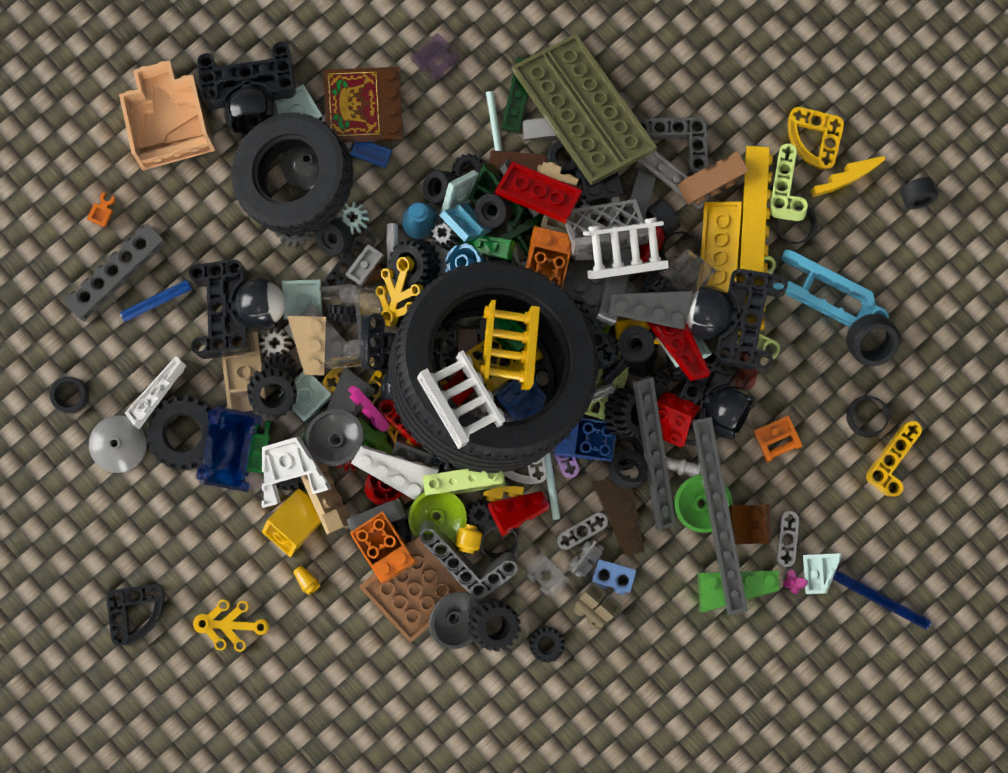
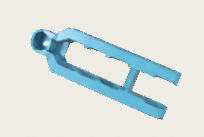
(833, 279)

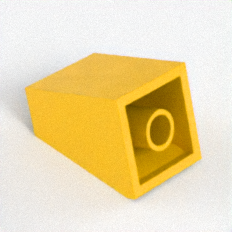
(292, 522)

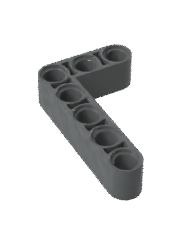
(687, 133)
(465, 565)

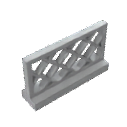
(584, 244)

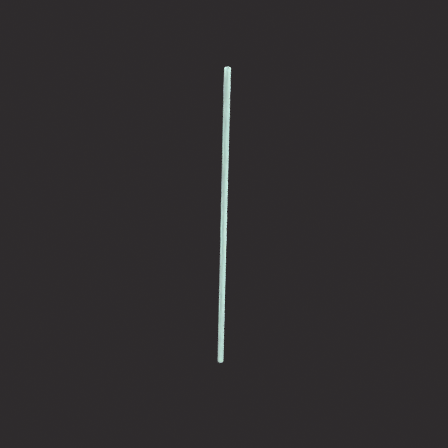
(498, 147)

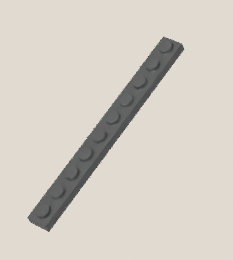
(719, 516)

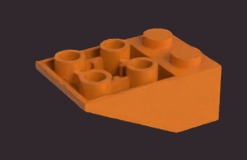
(549, 254)
(383, 547)

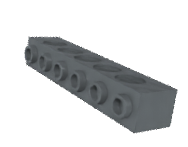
(126, 270)

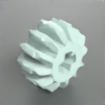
(360, 215)

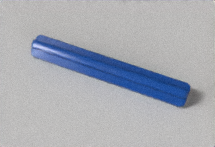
(155, 300)

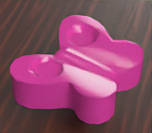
(794, 582)

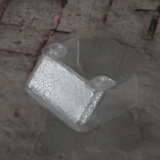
(366, 303)

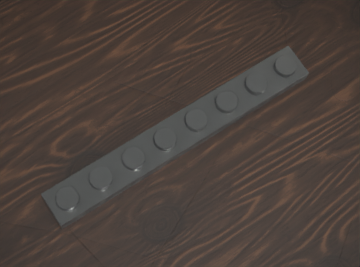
(654, 452)

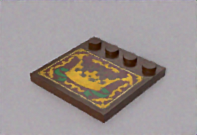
(364, 104)

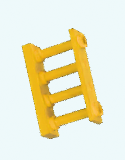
(528, 337)

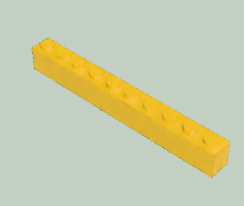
(755, 215)

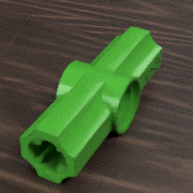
(375, 439)

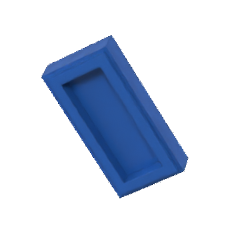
(372, 153)

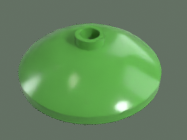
(687, 507)

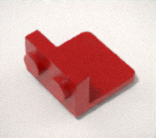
(676, 418)

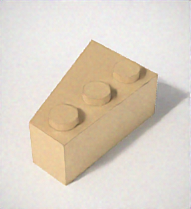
(310, 341)

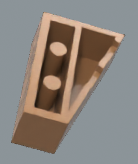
(713, 179)

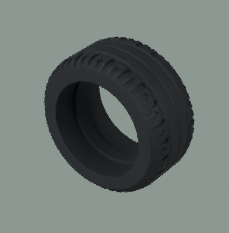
(884, 351)

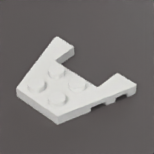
(288, 461)

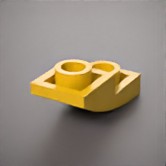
(497, 493)

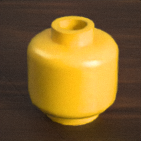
(468, 539)

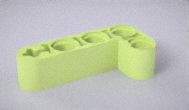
(784, 181)

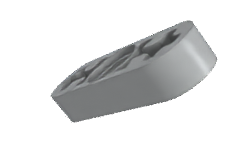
(795, 525)
(572, 542)

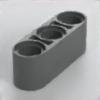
(392, 510)

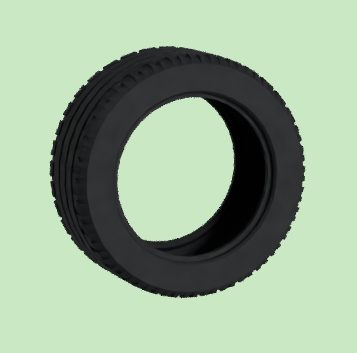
(562, 338)

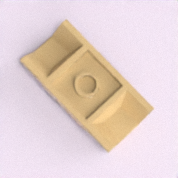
(237, 372)
(328, 503)

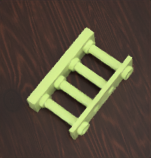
(462, 482)

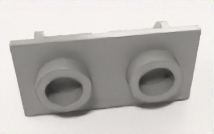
(580, 563)

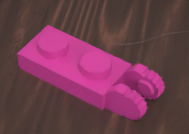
(369, 409)

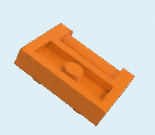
(774, 432)

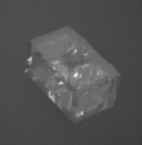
(540, 564)

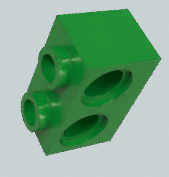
(508, 325)

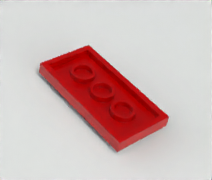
(538, 192)

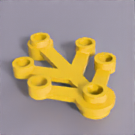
(396, 291)
(227, 625)

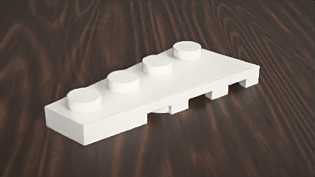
(150, 398)

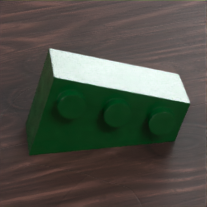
(487, 183)

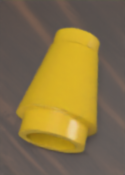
(306, 580)

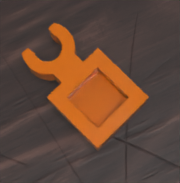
(100, 213)

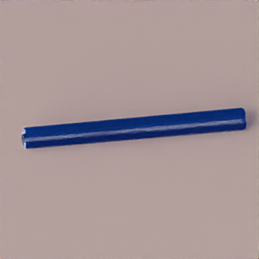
(882, 600)

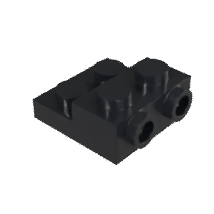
(602, 190)

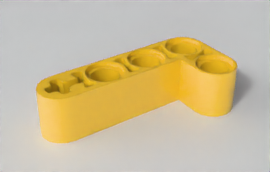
(896, 456)

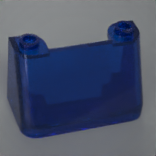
(227, 448)

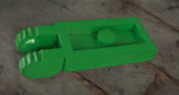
(258, 441)

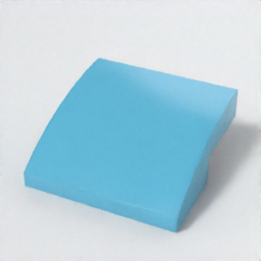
(464, 222)

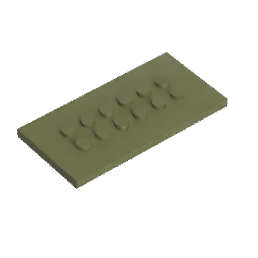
(584, 109)

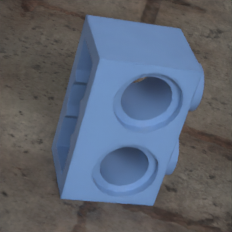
(614, 572)

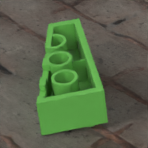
(754, 584)

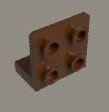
(750, 523)

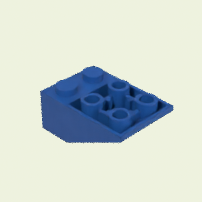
(588, 441)

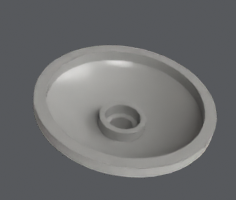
(130, 446)

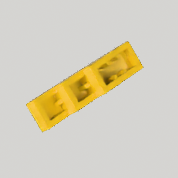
(851, 173)

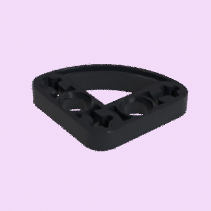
(125, 594)

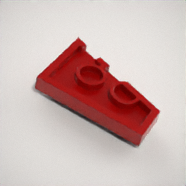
(514, 511)

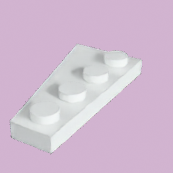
(394, 470)

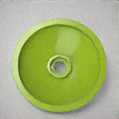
(447, 505)

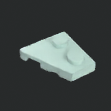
(819, 571)

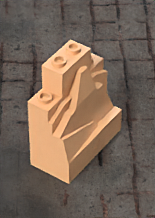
(165, 117)

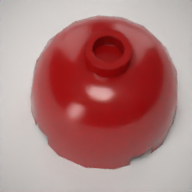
(379, 492)

